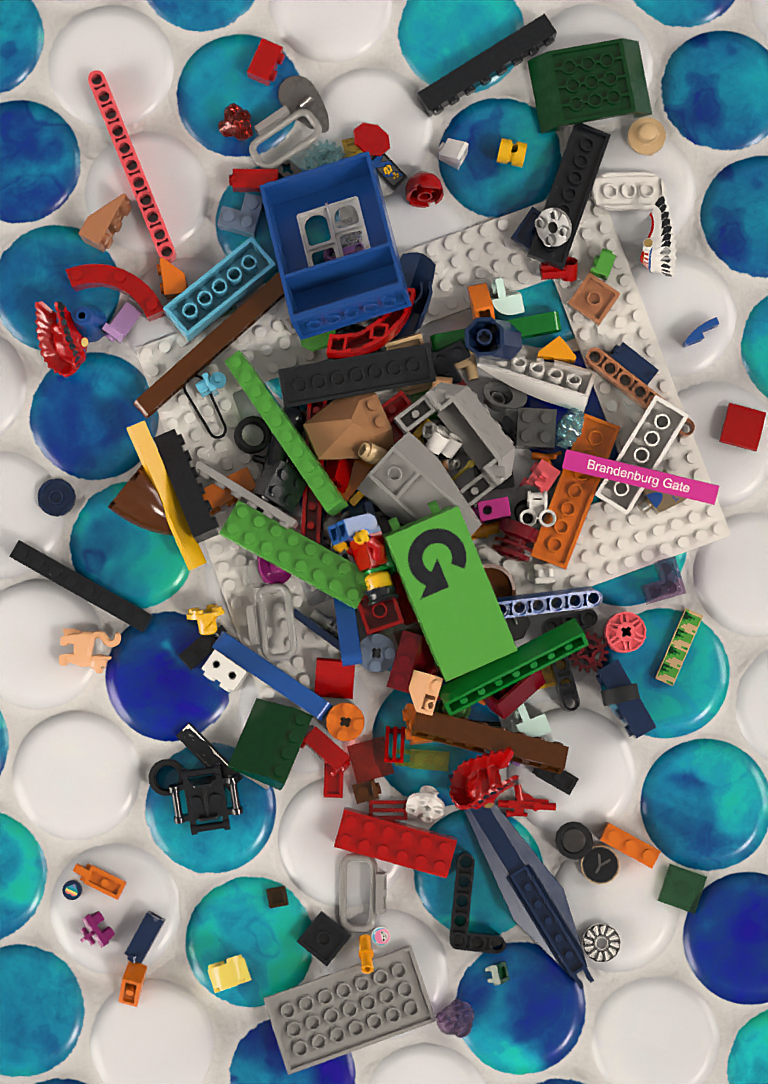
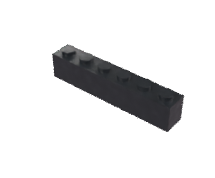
(186, 487)

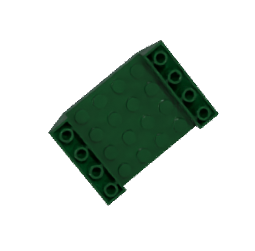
(589, 84)

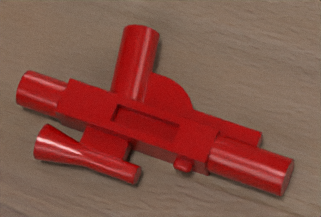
(524, 801)

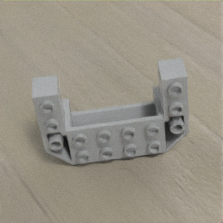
(471, 421)

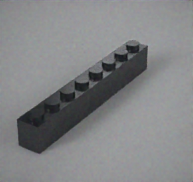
(487, 65)
(82, 586)

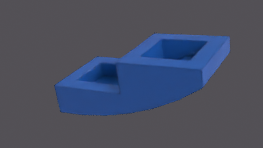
(697, 335)

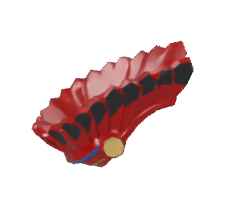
(59, 342)
(478, 780)

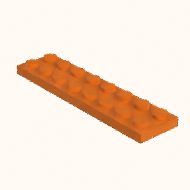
(574, 496)

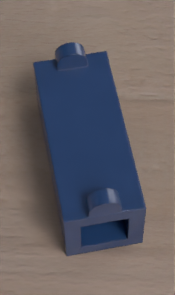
(633, 362)
(144, 937)

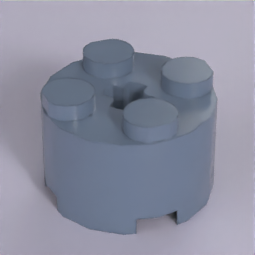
(387, 653)

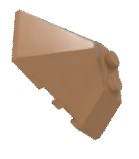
(346, 425)

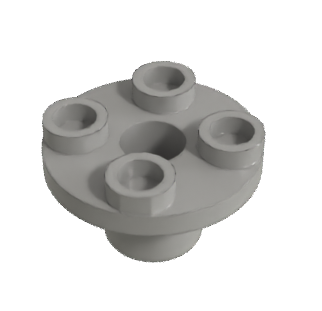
(553, 227)

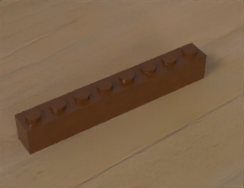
(483, 739)

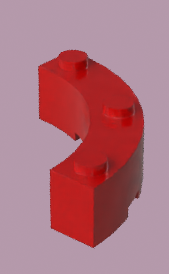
(118, 279)
(372, 337)

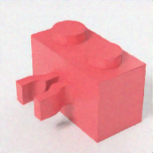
(542, 476)

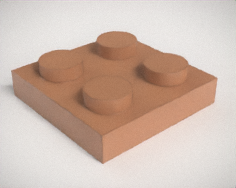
(594, 299)

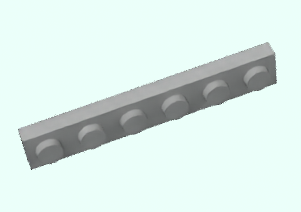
(252, 500)

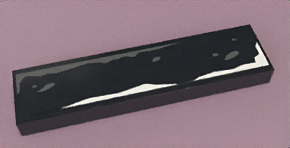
(205, 750)

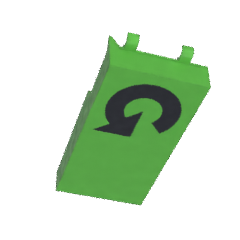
(449, 591)

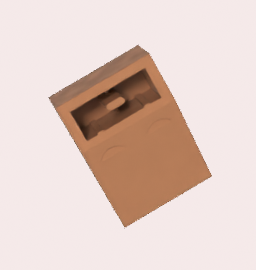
(103, 223)

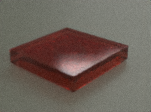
(368, 760)

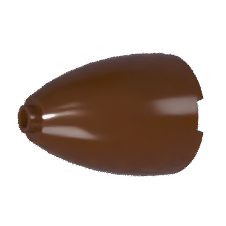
(141, 504)

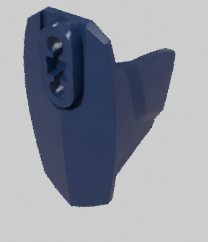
(418, 274)

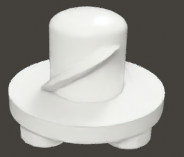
(425, 804)

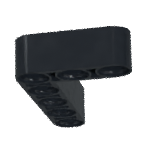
(567, 673)
(464, 910)

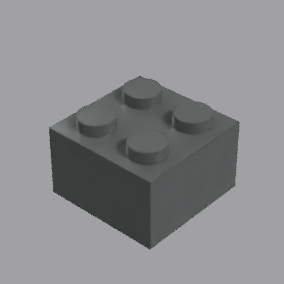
(535, 428)

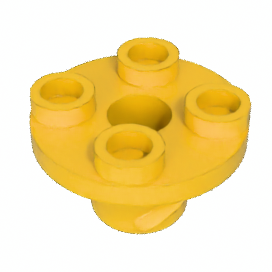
(206, 618)

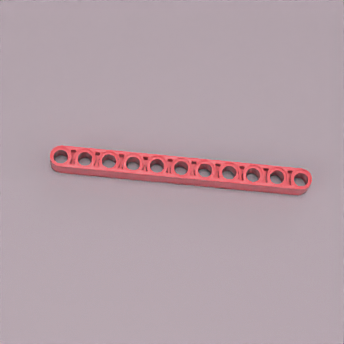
(128, 158)

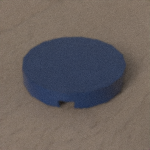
(56, 497)

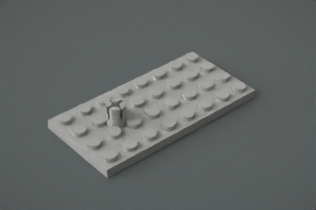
(349, 1010)

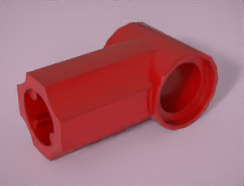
(568, 273)

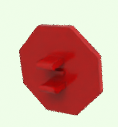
(371, 138)

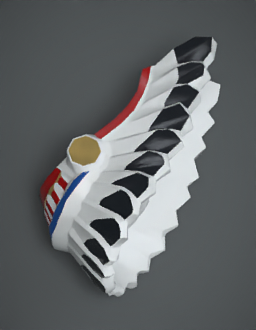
(659, 247)

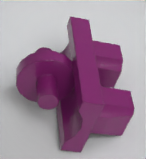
(101, 937)

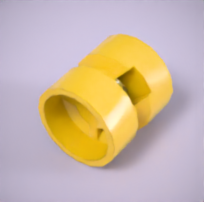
(512, 152)

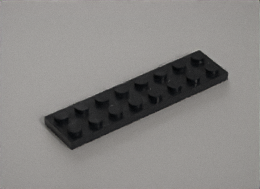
(572, 188)
(356, 375)

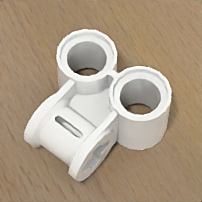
(441, 440)
(537, 508)

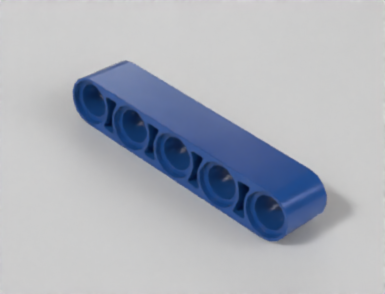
(348, 634)

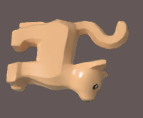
(84, 646)

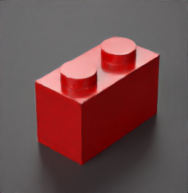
(265, 62)

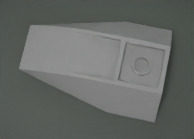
(409, 480)

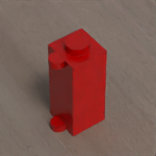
(250, 179)
(339, 472)
(327, 751)

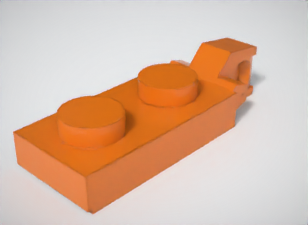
(100, 880)

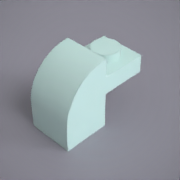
(505, 303)
(533, 726)

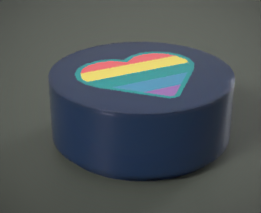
(72, 890)

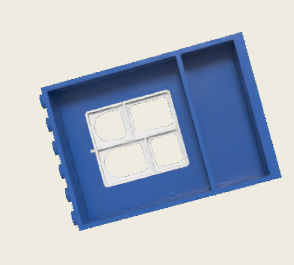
(351, 285)

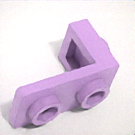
(122, 323)

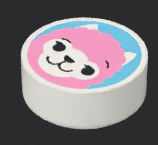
(380, 936)

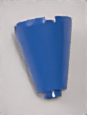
(89, 322)

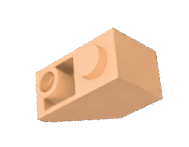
(424, 691)

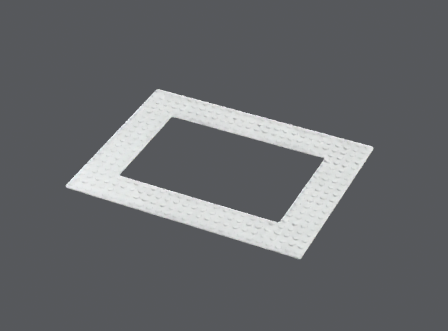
(609, 539)

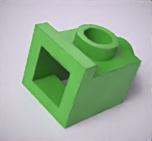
(603, 264)

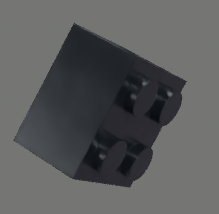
(280, 486)

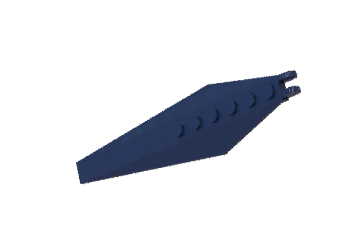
(529, 890)

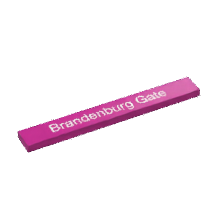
(640, 477)

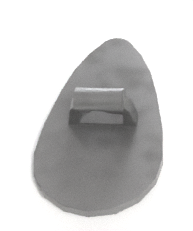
(300, 93)

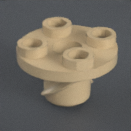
(646, 136)

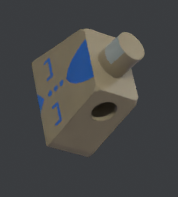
(658, 500)

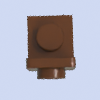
(366, 791)

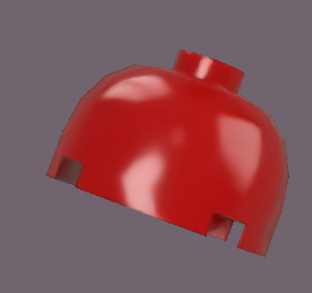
(423, 189)

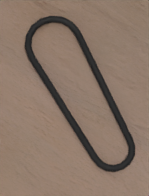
(201, 418)

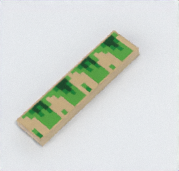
(678, 647)

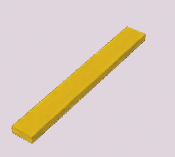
(158, 475)

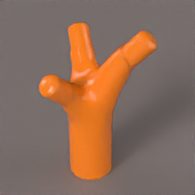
(545, 456)

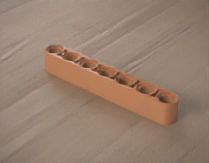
(634, 383)

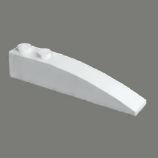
(548, 381)

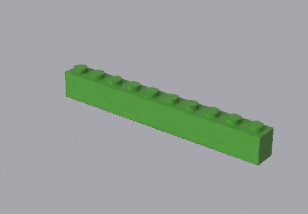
(286, 433)

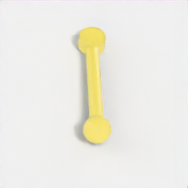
(471, 463)

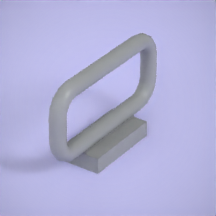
(274, 124)
(257, 623)
(377, 895)

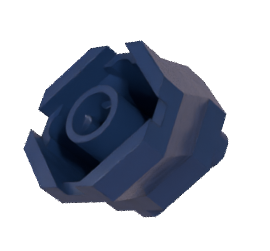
(493, 339)

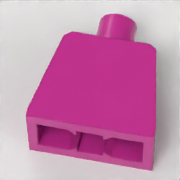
(499, 507)

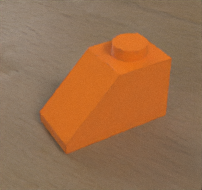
(132, 983)

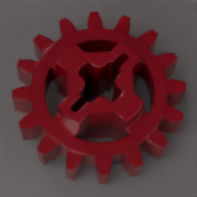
(590, 660)

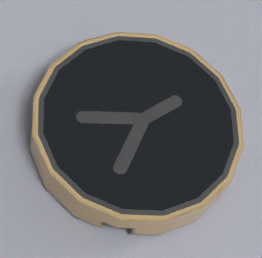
(600, 865)

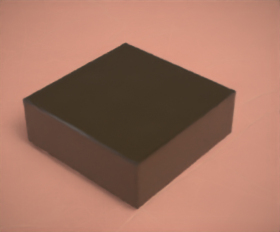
(277, 896)

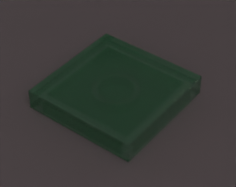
(682, 888)

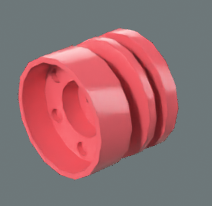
(613, 634)

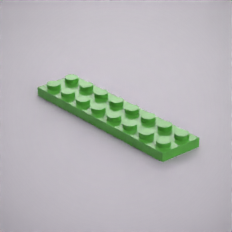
(295, 554)

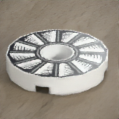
(601, 954)

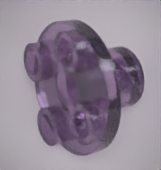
(456, 1019)

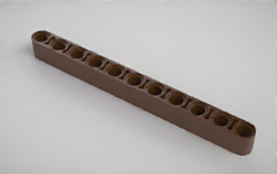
(210, 347)

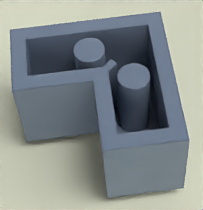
(245, 221)

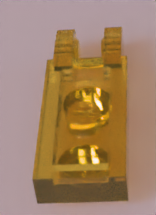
(426, 759)

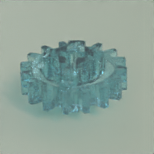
(319, 156)
(569, 428)

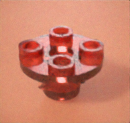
(236, 123)

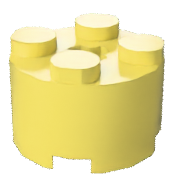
(229, 974)

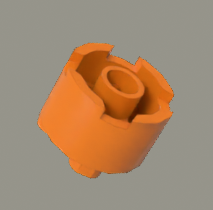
(348, 711)

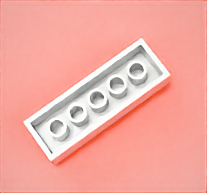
(644, 449)

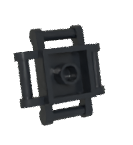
(205, 798)

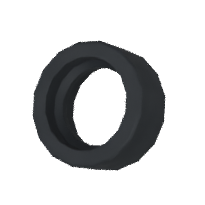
(242, 445)
(620, 694)
(153, 771)
(559, 840)

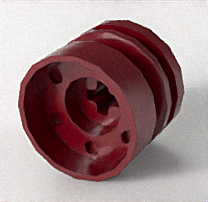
(515, 540)

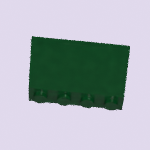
(270, 742)

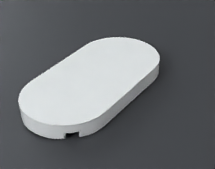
(627, 191)

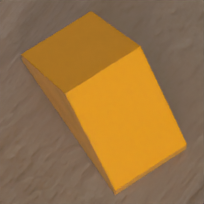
(558, 351)

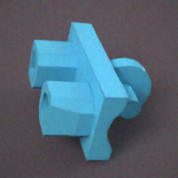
(211, 384)

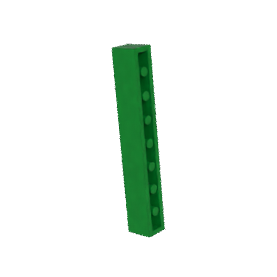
(513, 667)

